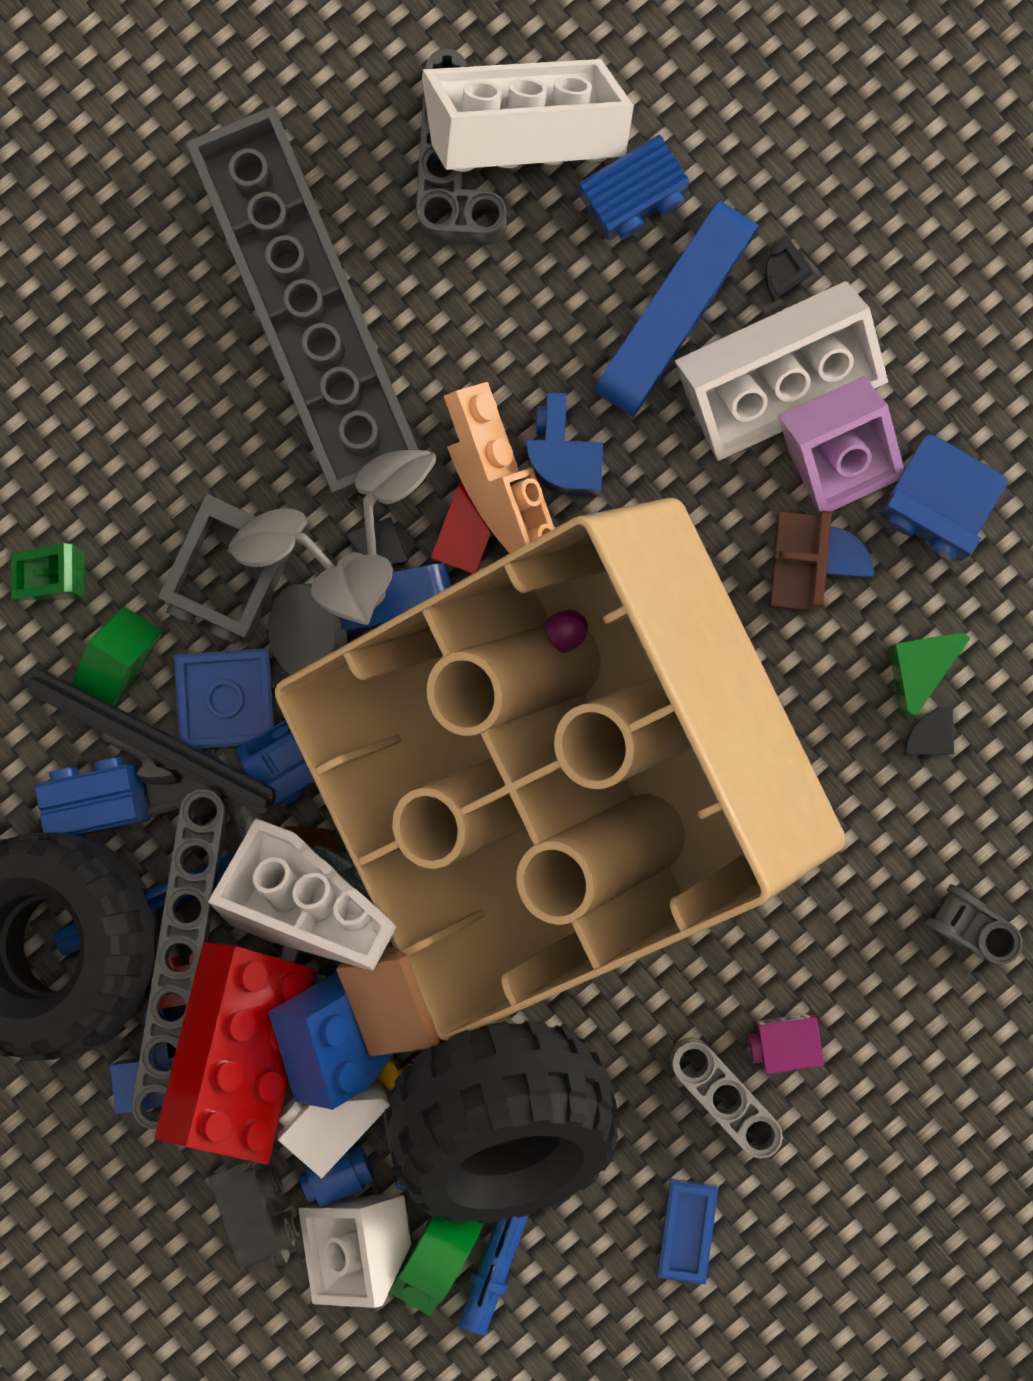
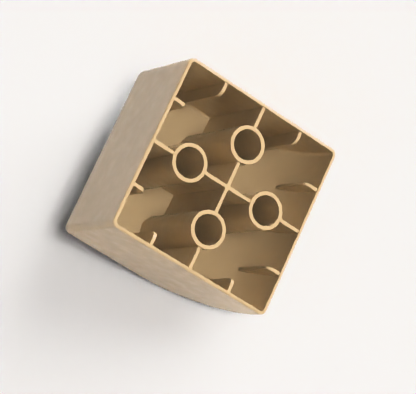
(551, 804)

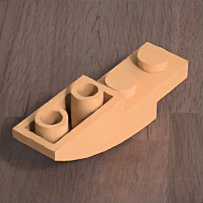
(485, 462)

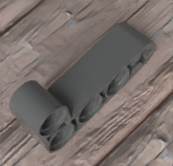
(449, 190)

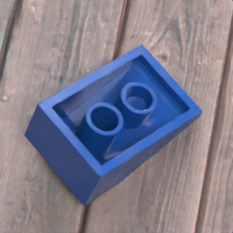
(324, 1046)

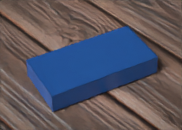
(687, 1231)

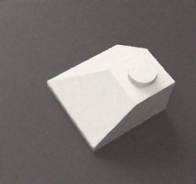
(325, 1135)
(355, 1249)

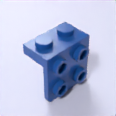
(944, 498)

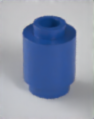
(341, 1181)

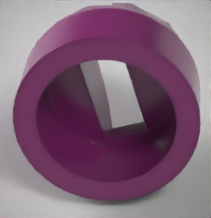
(566, 629)

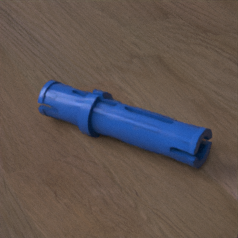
(478, 1313)

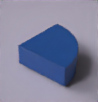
(848, 556)

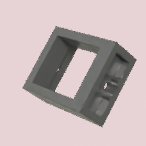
(186, 609)

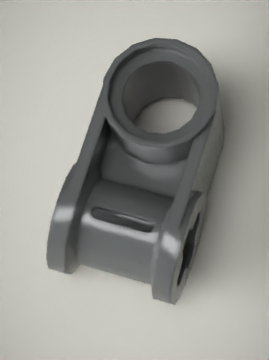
(973, 925)

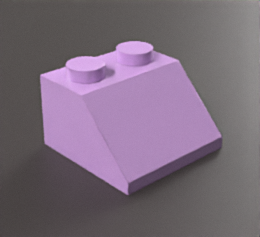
(843, 444)

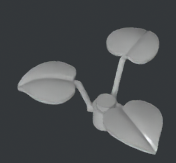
(358, 579)

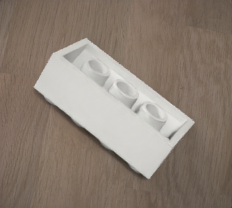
(526, 114)
(779, 364)

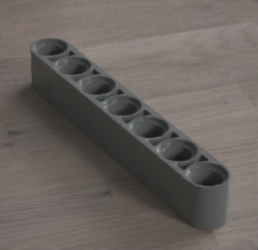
(173, 933)

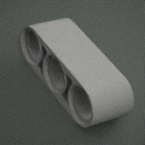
(738, 1117)

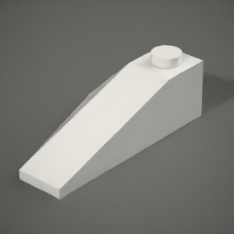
(298, 900)

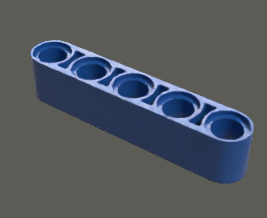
(676, 308)

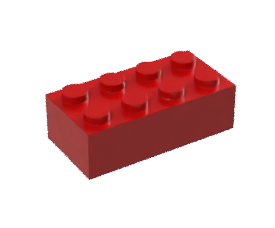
(227, 1060)

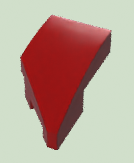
(462, 534)

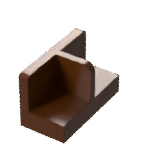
(800, 561)

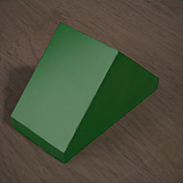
(48, 573)
(116, 655)
(921, 666)

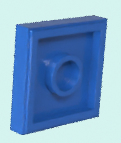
(224, 697)

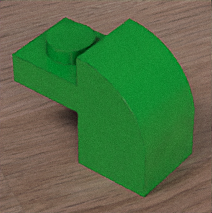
(435, 1262)

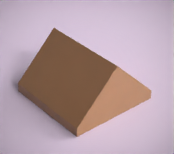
(389, 1005)

